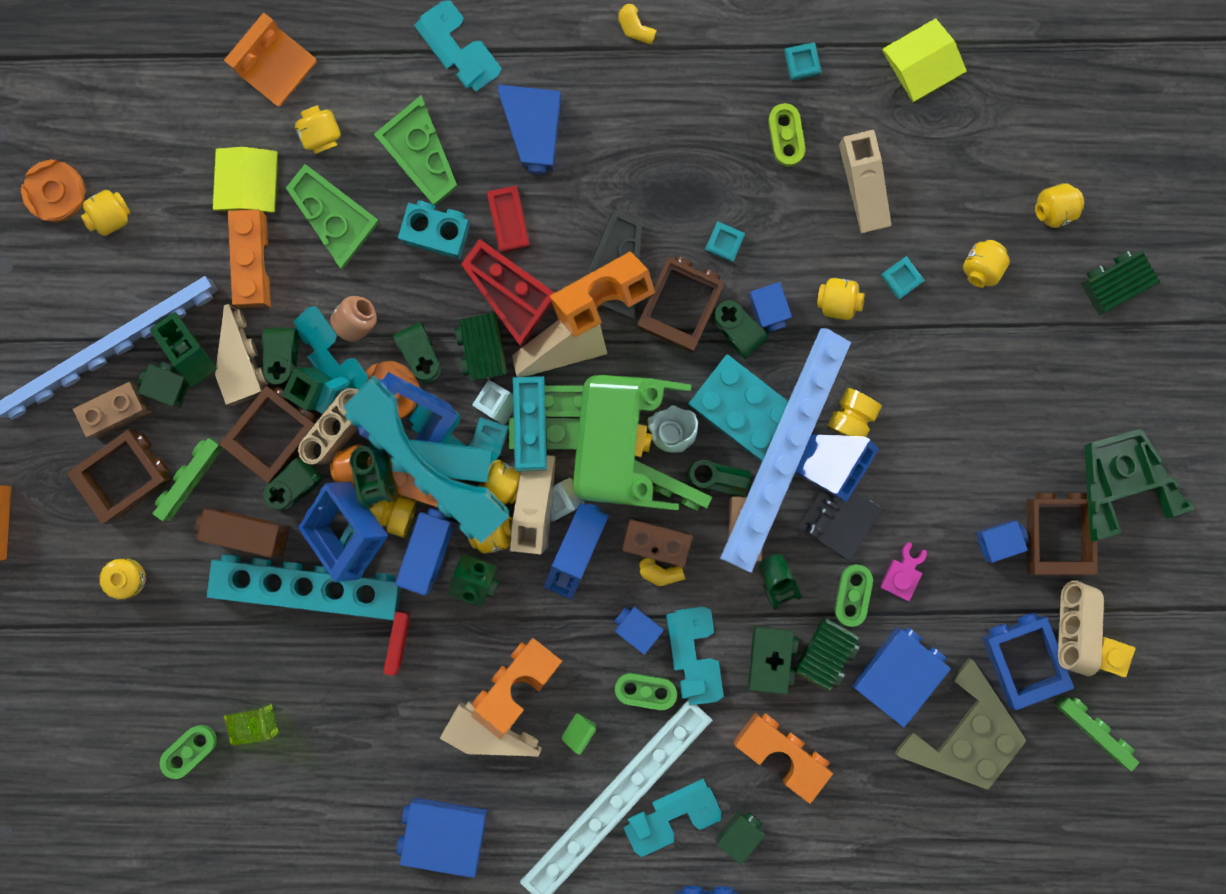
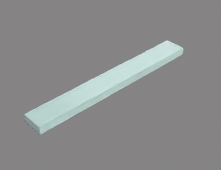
(616, 800)

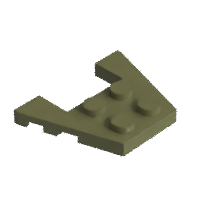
(981, 741)

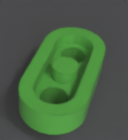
(853, 595)
(645, 691)
(188, 750)

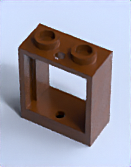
(665, 332)
(250, 458)
(94, 494)
(242, 532)
(670, 544)
(1089, 553)

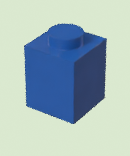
(770, 307)
(1002, 541)
(637, 628)

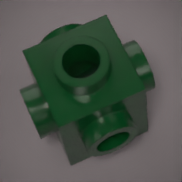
(473, 581)

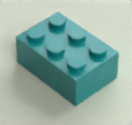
(740, 407)

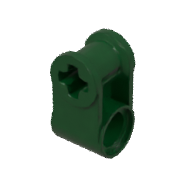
(744, 333)
(416, 349)
(279, 350)
(372, 479)
(296, 481)
(778, 580)

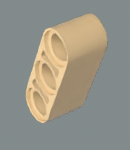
(323, 432)
(1081, 628)

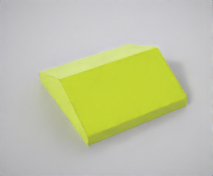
(925, 59)
(245, 179)

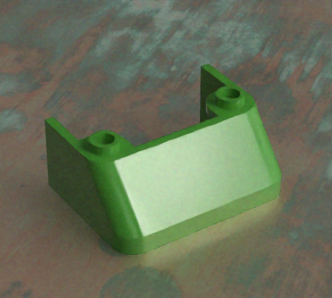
(609, 439)

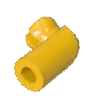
(632, 27)
(658, 575)

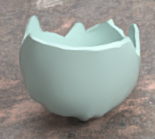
(673, 429)

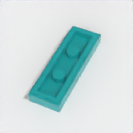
(529, 424)
(454, 460)

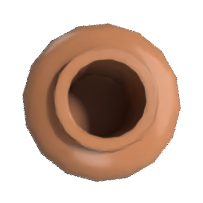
(353, 318)

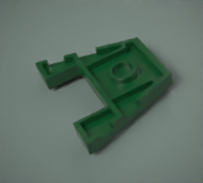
(1123, 468)

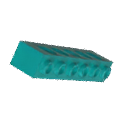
(225, 586)

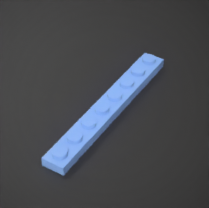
(96, 354)
(785, 450)

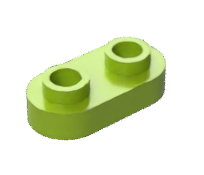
(787, 135)

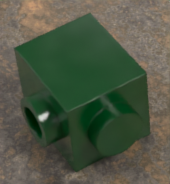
(163, 384)
(305, 387)
(740, 836)

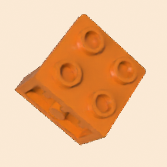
(270, 60)

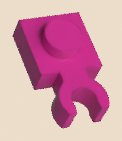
(902, 577)

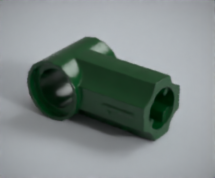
(721, 479)

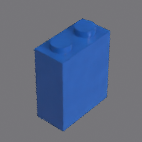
(901, 675)
(442, 837)

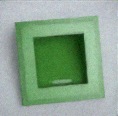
(579, 733)

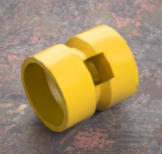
(854, 414)
(395, 515)

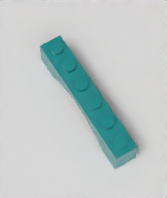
(472, 506)

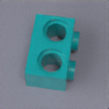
(431, 237)

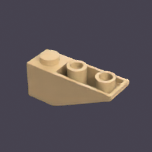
(866, 180)
(557, 349)
(237, 369)
(533, 510)
(473, 738)

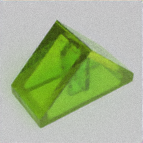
(251, 725)

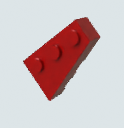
(509, 290)

